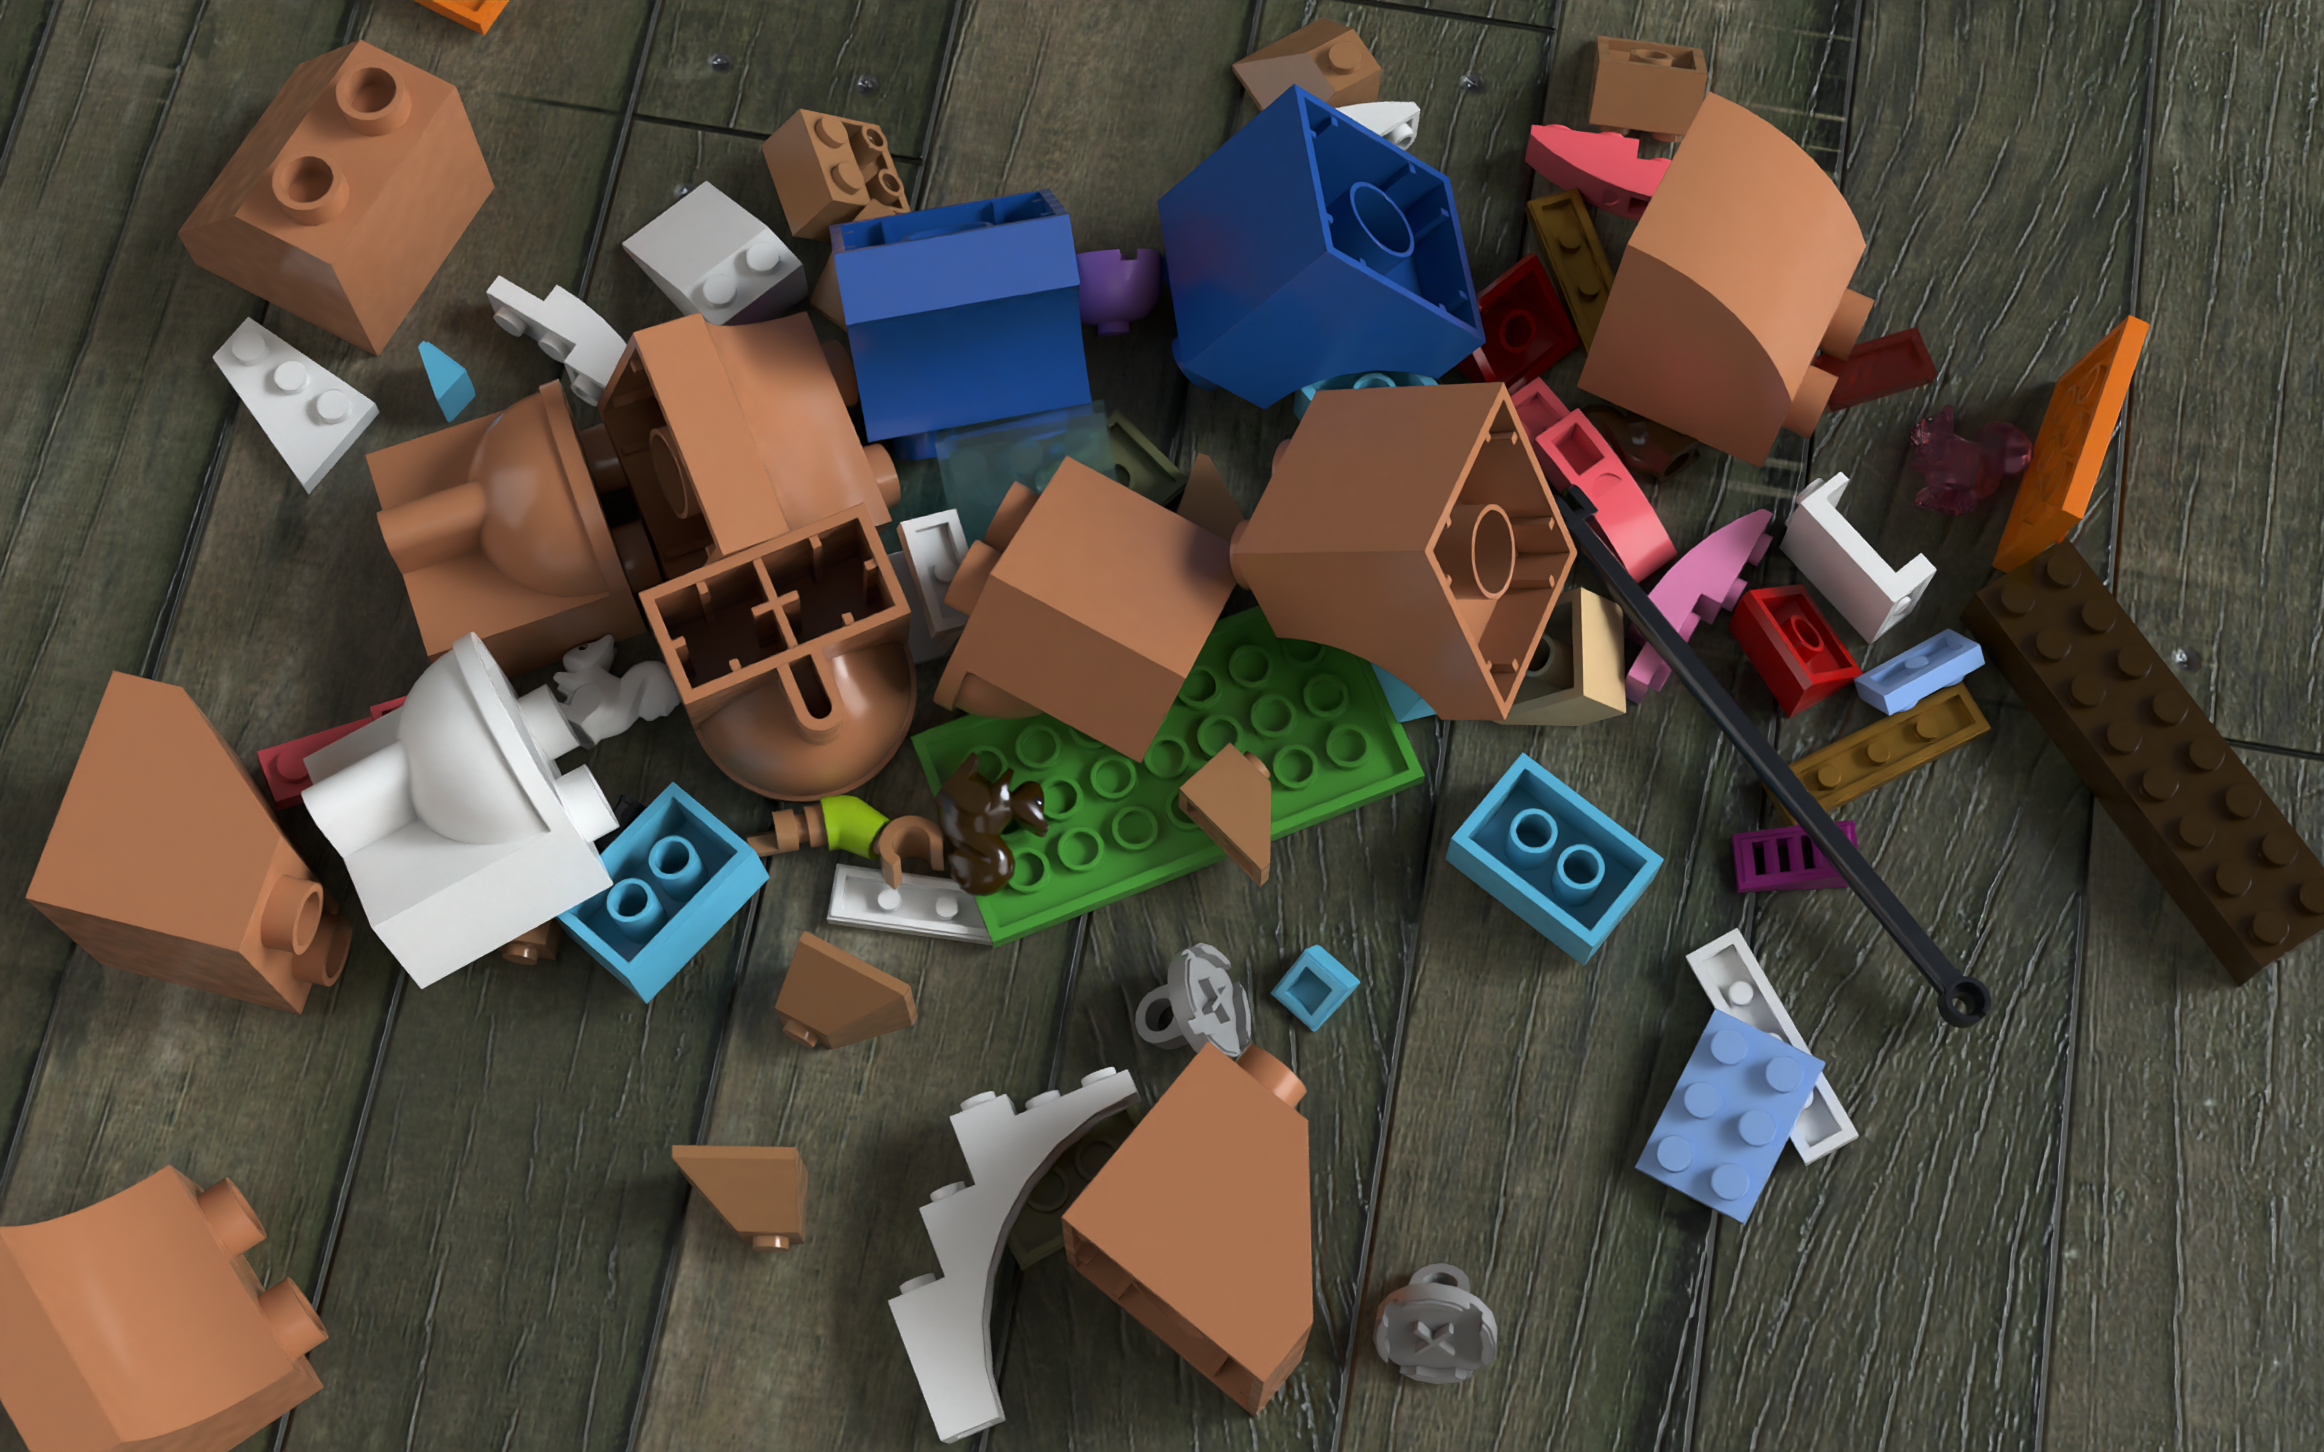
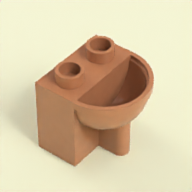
(512, 535)
(1084, 609)
(793, 659)

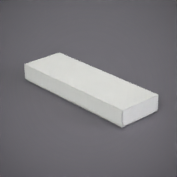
(917, 906)

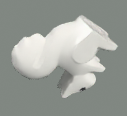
(604, 704)

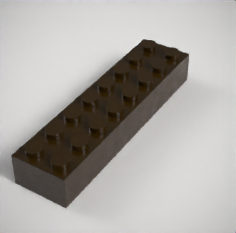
(2152, 759)

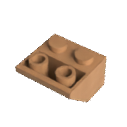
(830, 171)

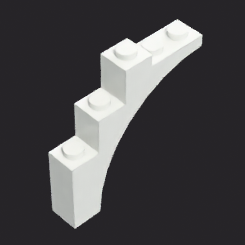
(949, 1318)

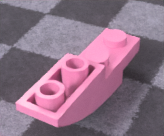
(1698, 590)

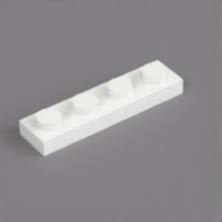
(1743, 991)

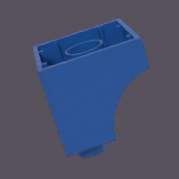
(1314, 258)
(961, 316)

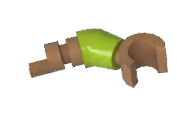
(857, 828)

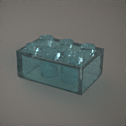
(987, 457)

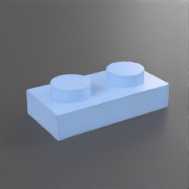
(1919, 672)

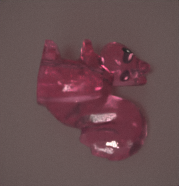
(1962, 469)

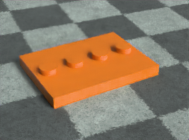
(2071, 446)

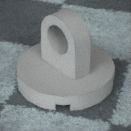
(1202, 1003)
(1435, 1327)

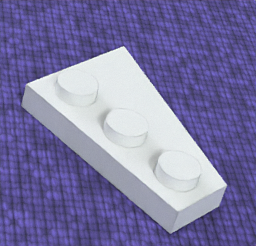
(295, 400)

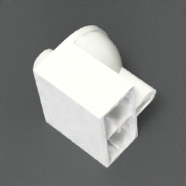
(461, 814)

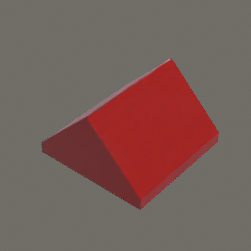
(1521, 327)
(1792, 646)

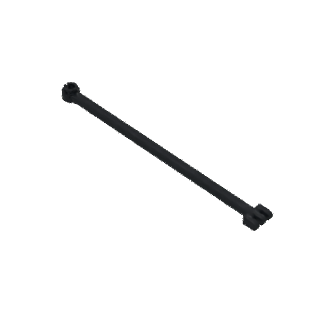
(1771, 768)

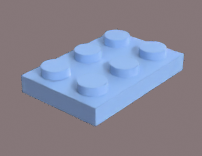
(1730, 1116)

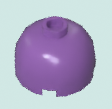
(1118, 289)

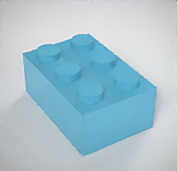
(1553, 858)
(673, 888)

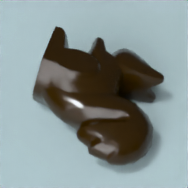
(1643, 443)
(975, 814)

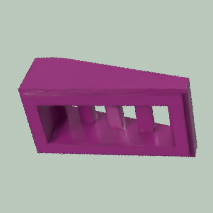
(1798, 877)

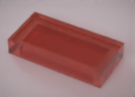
(1878, 369)

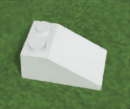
(718, 261)

